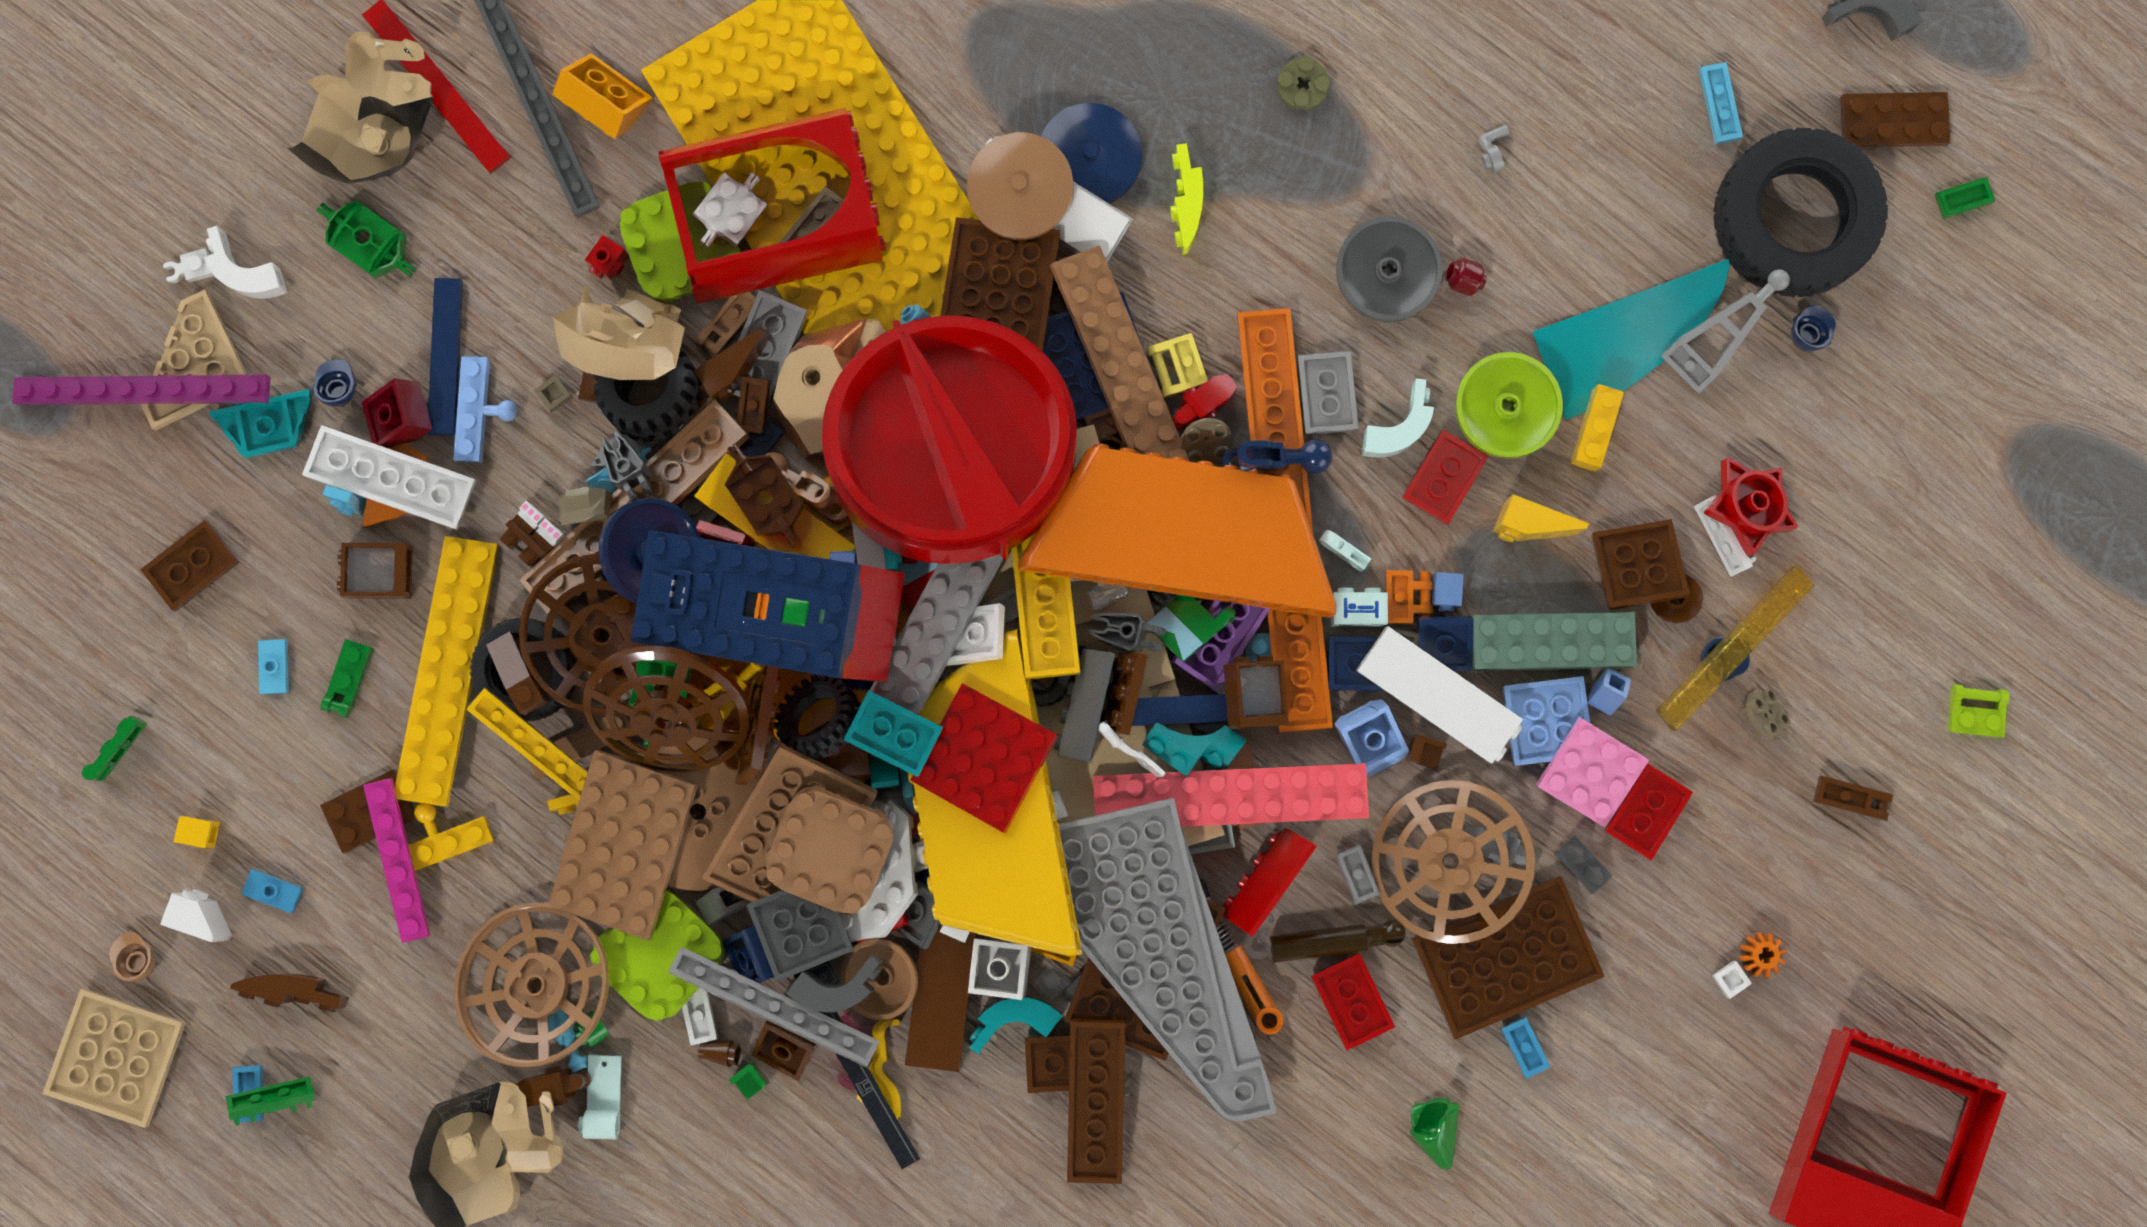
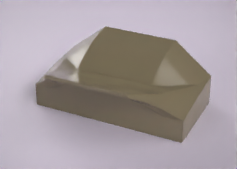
(584, 505)

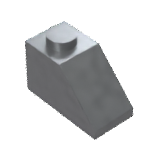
(720, 904)

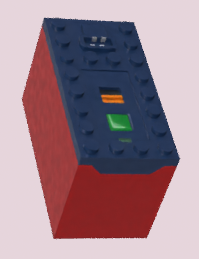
(768, 607)

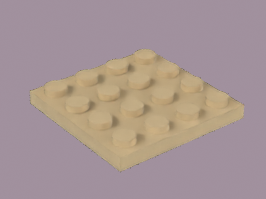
(114, 1058)

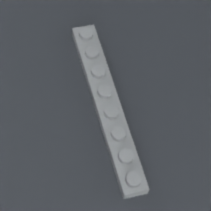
(773, 1007)

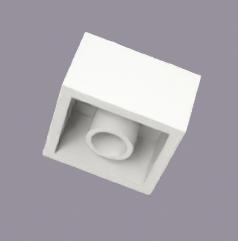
(999, 968)

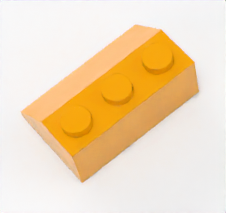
(601, 95)

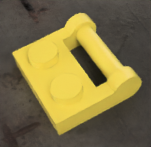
(1185, 361)

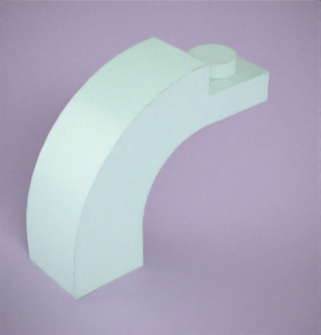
(1393, 440)

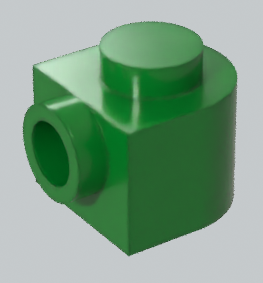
(596, 1036)

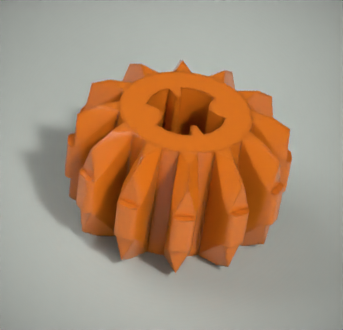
(1756, 947)

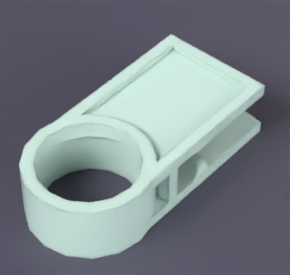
(1344, 550)

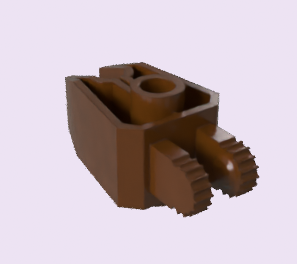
(557, 1082)

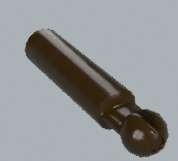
(1335, 941)

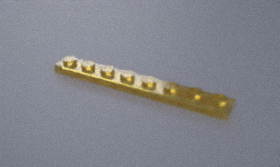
(1734, 648)

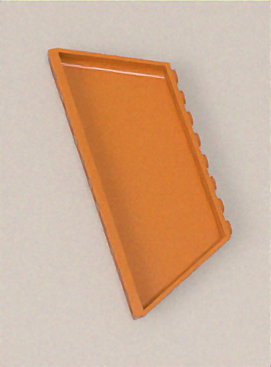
(1183, 532)

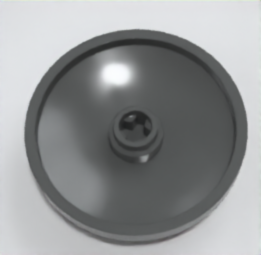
(1389, 269)

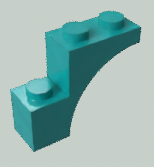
(1186, 750)

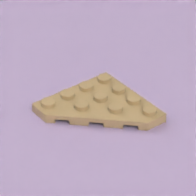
(193, 347)

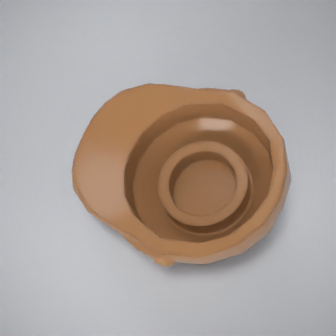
(132, 957)

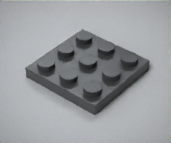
(797, 933)

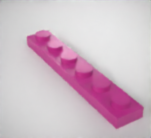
(397, 860)

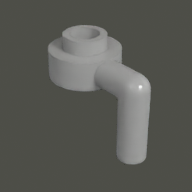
(1492, 157)

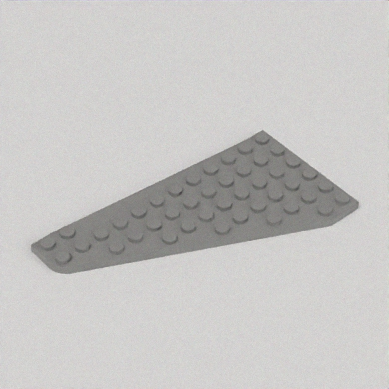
(1159, 948)

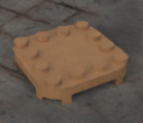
(829, 849)

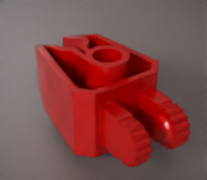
(1204, 400)

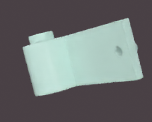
(603, 1098)

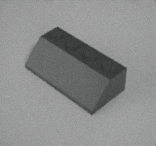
(1085, 706)

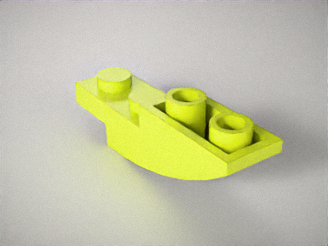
(1188, 207)

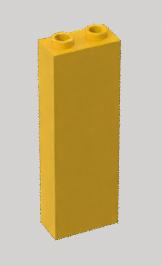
(815, 536)

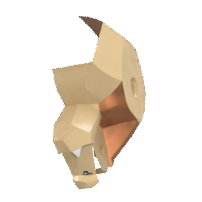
(811, 374)

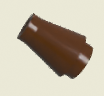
(723, 1052)

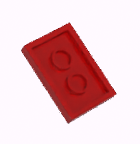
(1445, 477)
(1648, 812)
(1352, 1001)

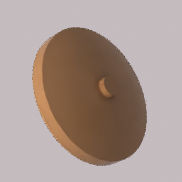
(1020, 186)

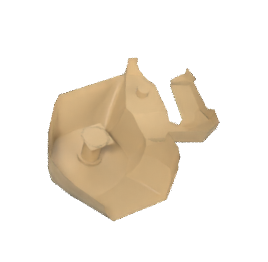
(612, 344)

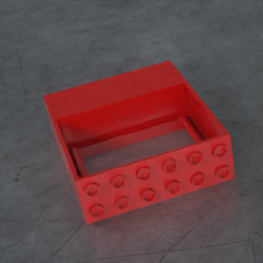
(1834, 1193)

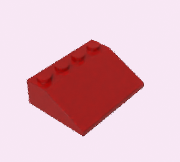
(1268, 880)

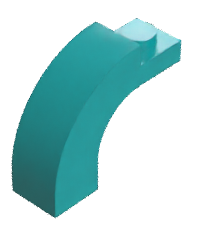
(1028, 1010)

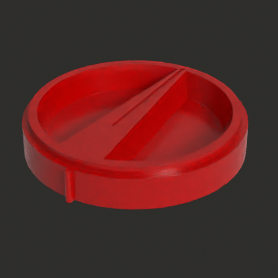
(949, 439)

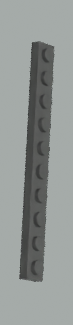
(538, 106)

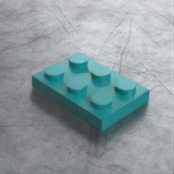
(893, 733)

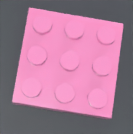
(1592, 772)

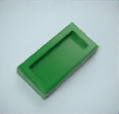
(1964, 198)

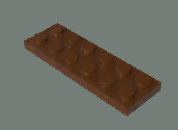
(1096, 1101)

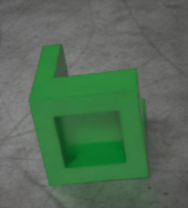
(750, 1080)

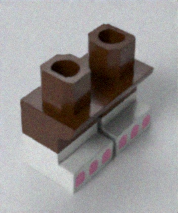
(535, 531)

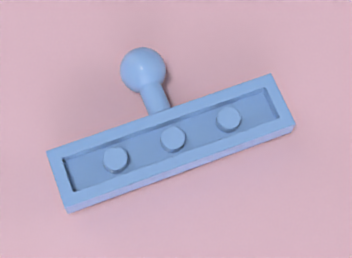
(473, 410)

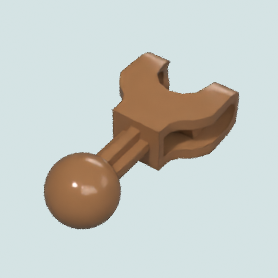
(811, 490)

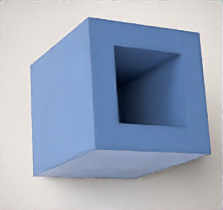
(1447, 591)
(1609, 691)

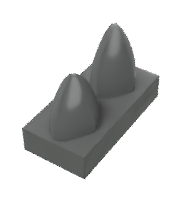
(1583, 865)

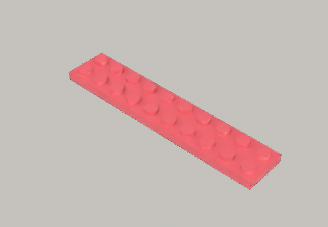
(1244, 794)

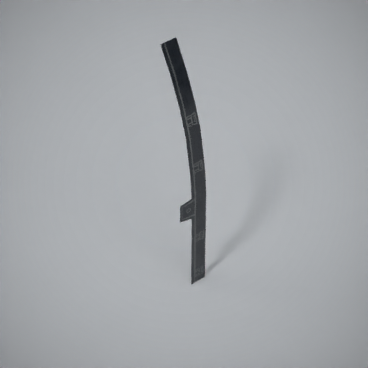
(870, 1091)

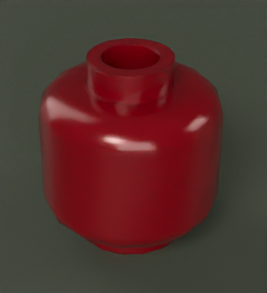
(1465, 276)

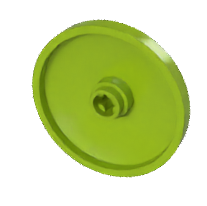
(1508, 405)

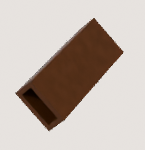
(940, 1004)

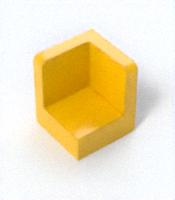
(196, 832)

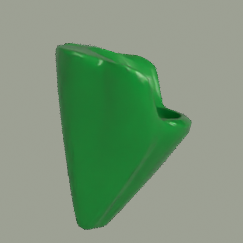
(1435, 1129)

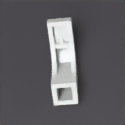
(255, 282)

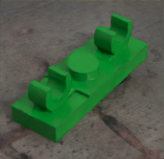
(270, 1099)

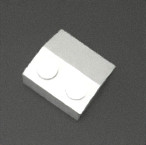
(197, 916)

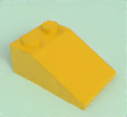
(1530, 521)

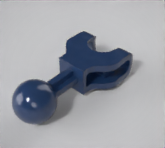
(1269, 456)

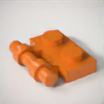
(1400, 596)

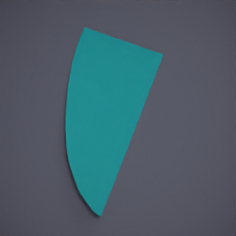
(1626, 337)

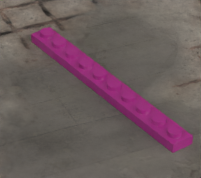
(141, 390)

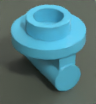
(913, 313)

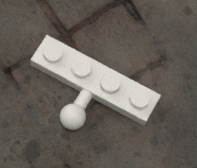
(700, 1018)

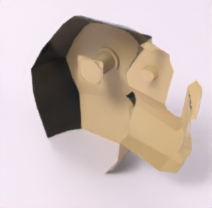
(473, 1149)

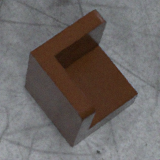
(1425, 751)

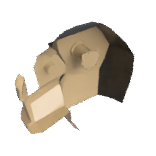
(371, 118)

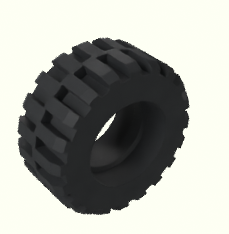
(660, 416)

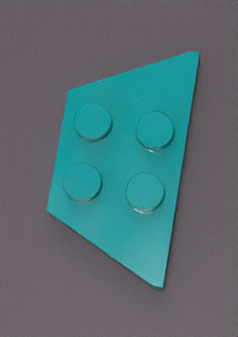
(265, 427)

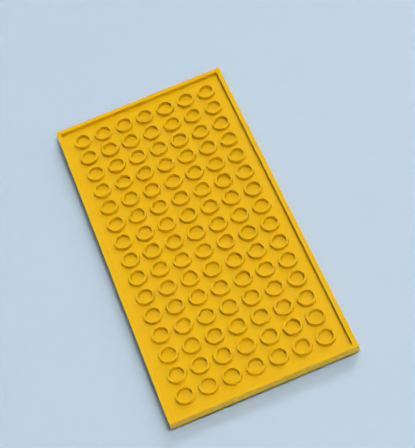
(803, 61)

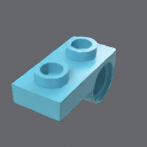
(344, 501)

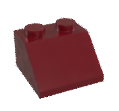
(397, 413)

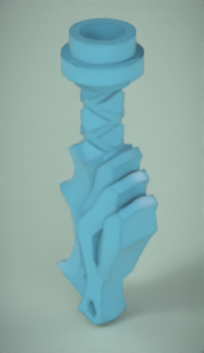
(577, 1061)

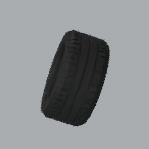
(485, 674)

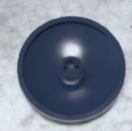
(1099, 148)
(625, 540)

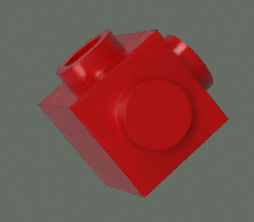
(606, 259)

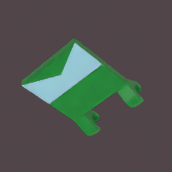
(1189, 625)

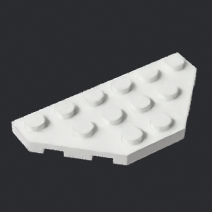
(894, 887)

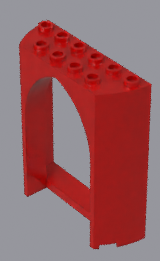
(839, 244)

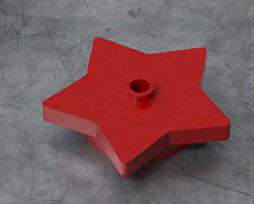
(1751, 504)

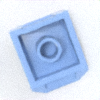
(1372, 736)

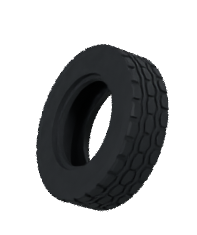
(1841, 170)

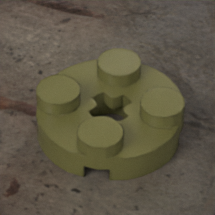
(1301, 98)

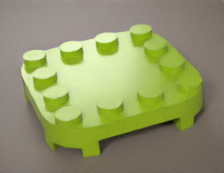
(655, 244)
(642, 966)

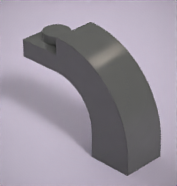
(1896, 16)
(825, 997)

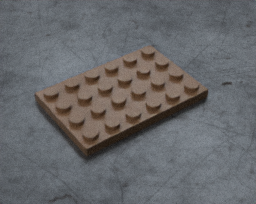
(623, 844)
(743, 852)

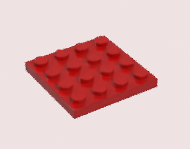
(985, 758)

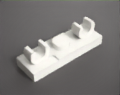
(1724, 541)

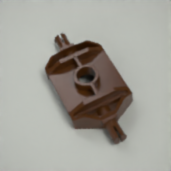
(758, 474)

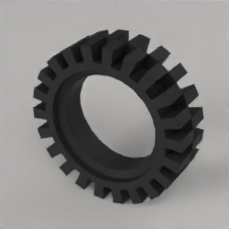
(801, 700)

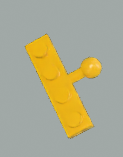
(449, 842)

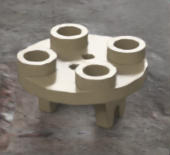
(1218, 440)
(1766, 714)

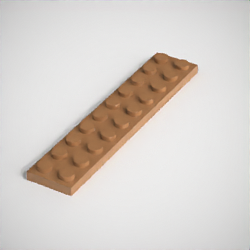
(1116, 354)
(675, 473)

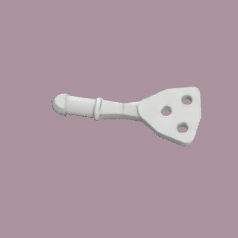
(1117, 742)

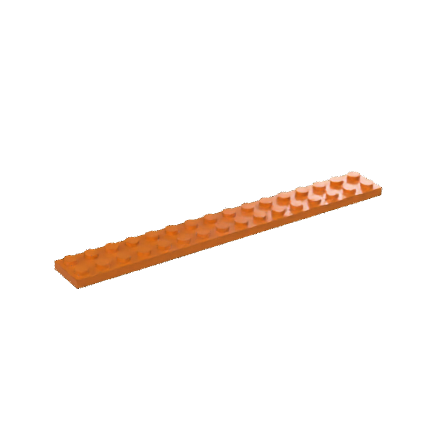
(1276, 417)

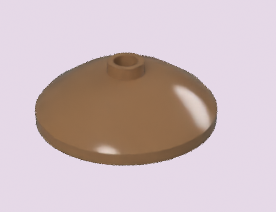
(892, 995)

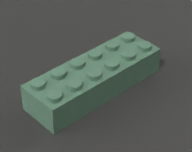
(1554, 641)

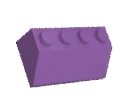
(1228, 643)

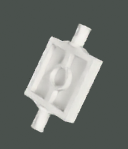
(729, 210)

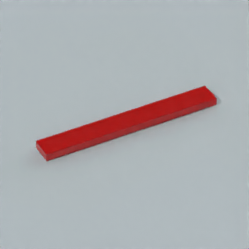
(445, 95)

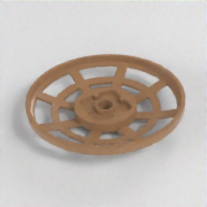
(1470, 865)
(518, 984)

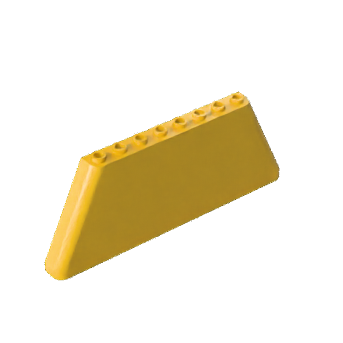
(988, 879)

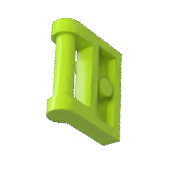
(1977, 720)

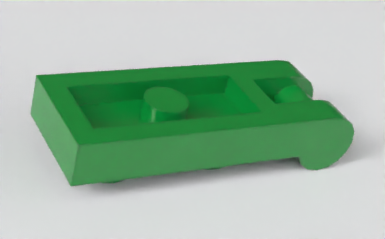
(346, 678)
(114, 749)

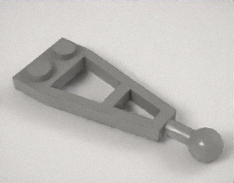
(1691, 365)

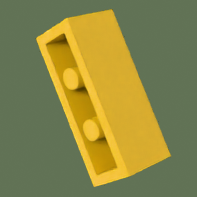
(1596, 428)

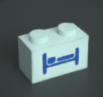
(1360, 608)

